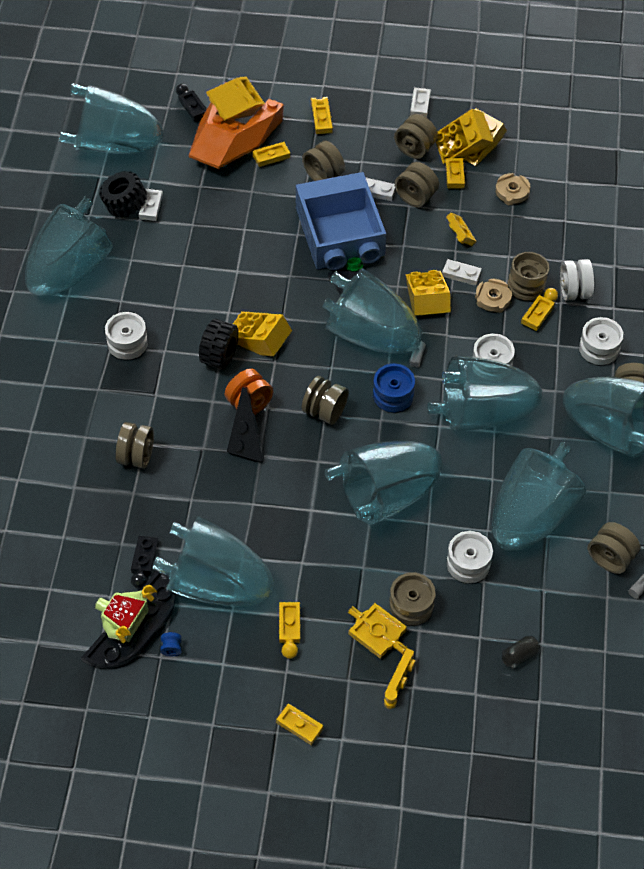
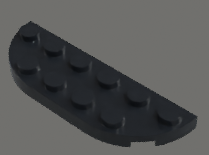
(114, 653)

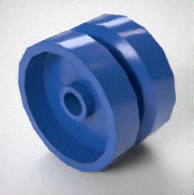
(393, 387)

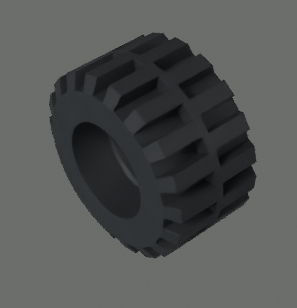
(123, 194)
(218, 343)

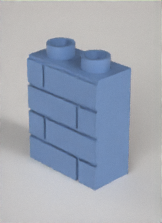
(340, 221)

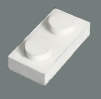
(420, 101)
(381, 189)
(151, 208)
(461, 272)

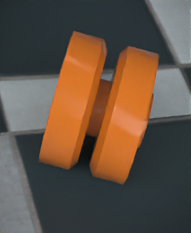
(259, 389)

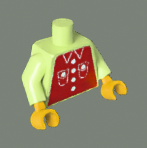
(124, 612)

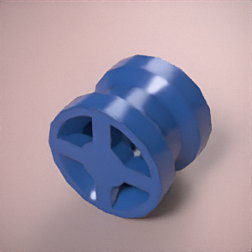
(170, 644)

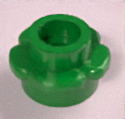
(354, 264)

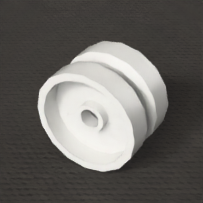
(577, 279)
(126, 335)
(601, 341)
(494, 348)
(469, 557)

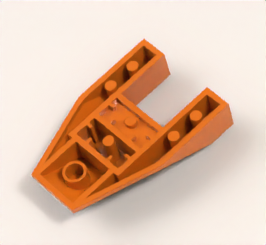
(224, 141)

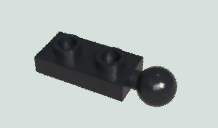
(190, 102)
(143, 560)

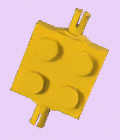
(377, 630)

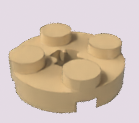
(512, 196)
(491, 303)

